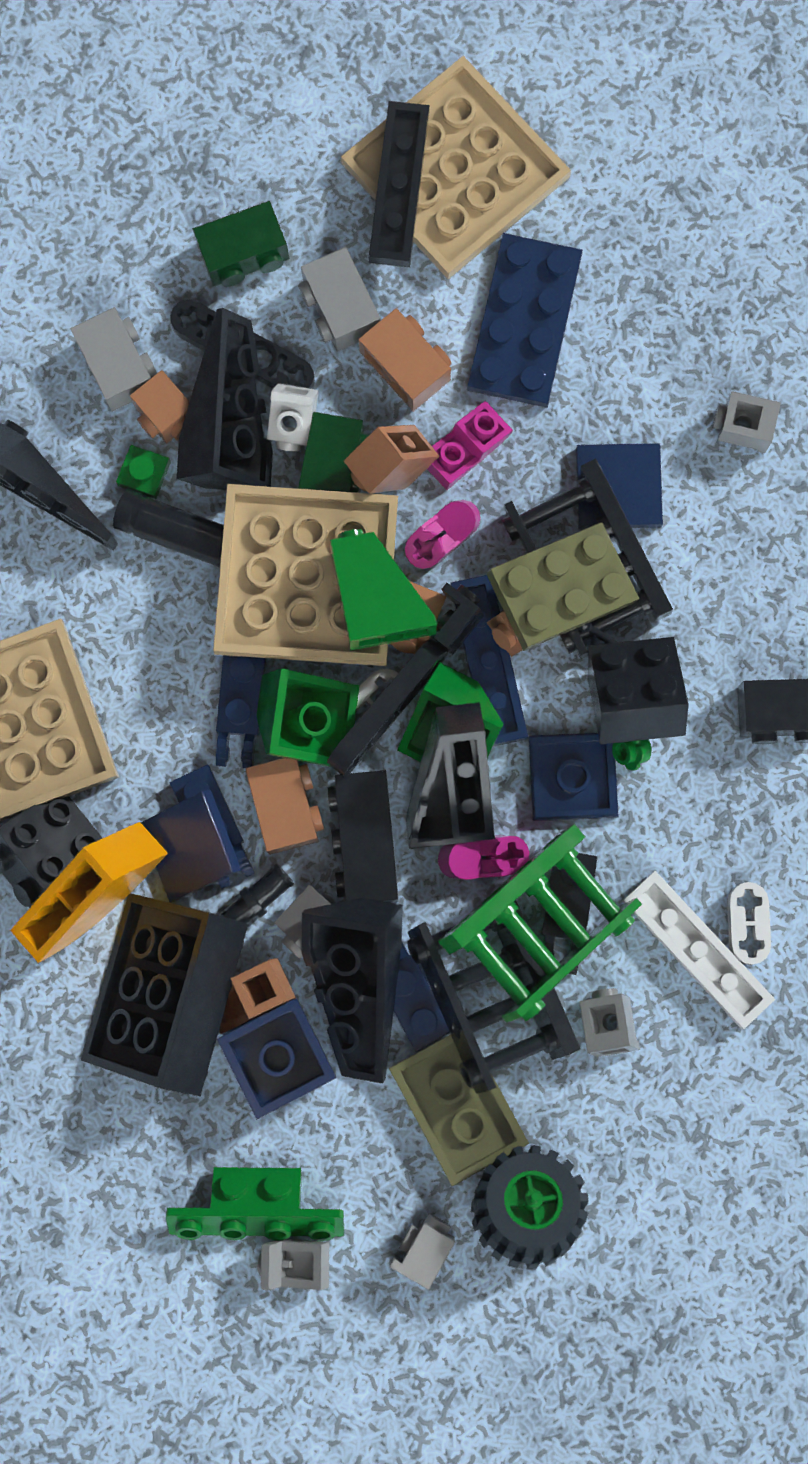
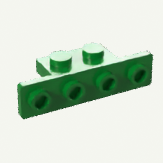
(256, 1204)

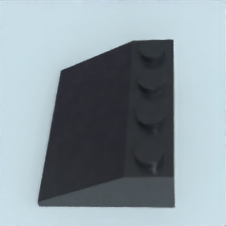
(164, 994)

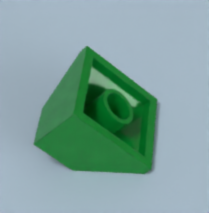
(447, 688)
(304, 714)

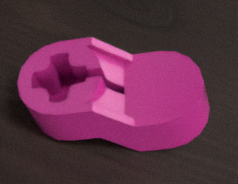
(426, 546)
(502, 854)

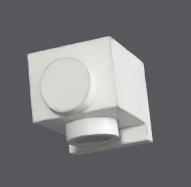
(293, 402)

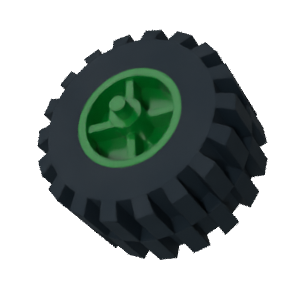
(529, 1207)

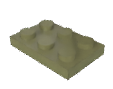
(562, 586)
(458, 1124)

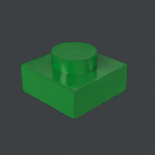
(143, 471)

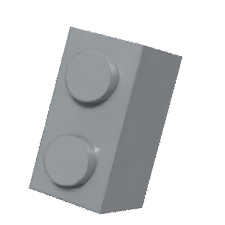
(339, 297)
(112, 356)

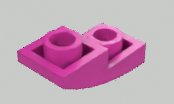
(468, 444)

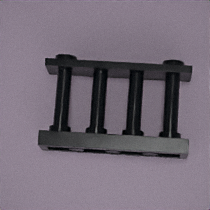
(596, 488)
(553, 1031)

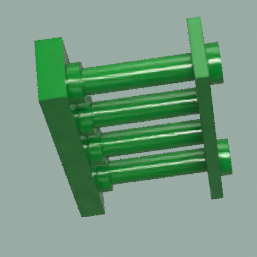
(502, 909)

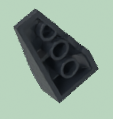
(223, 423)
(356, 969)

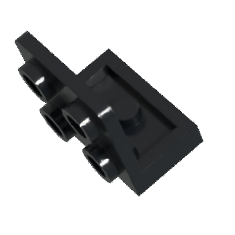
(41, 845)

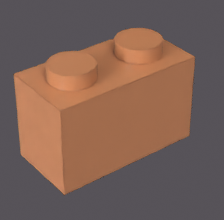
(406, 358)
(390, 459)
(283, 804)

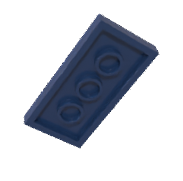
(525, 320)

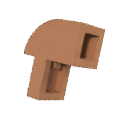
(256, 994)

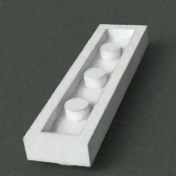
(700, 951)

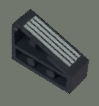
(452, 782)

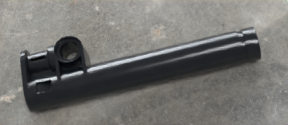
(170, 527)

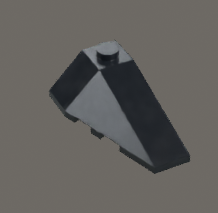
(36, 481)

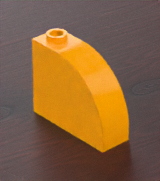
(88, 890)

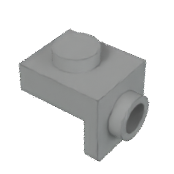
(294, 1264)

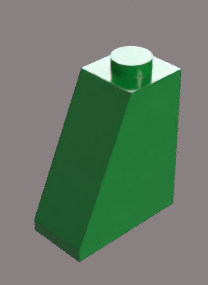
(376, 594)

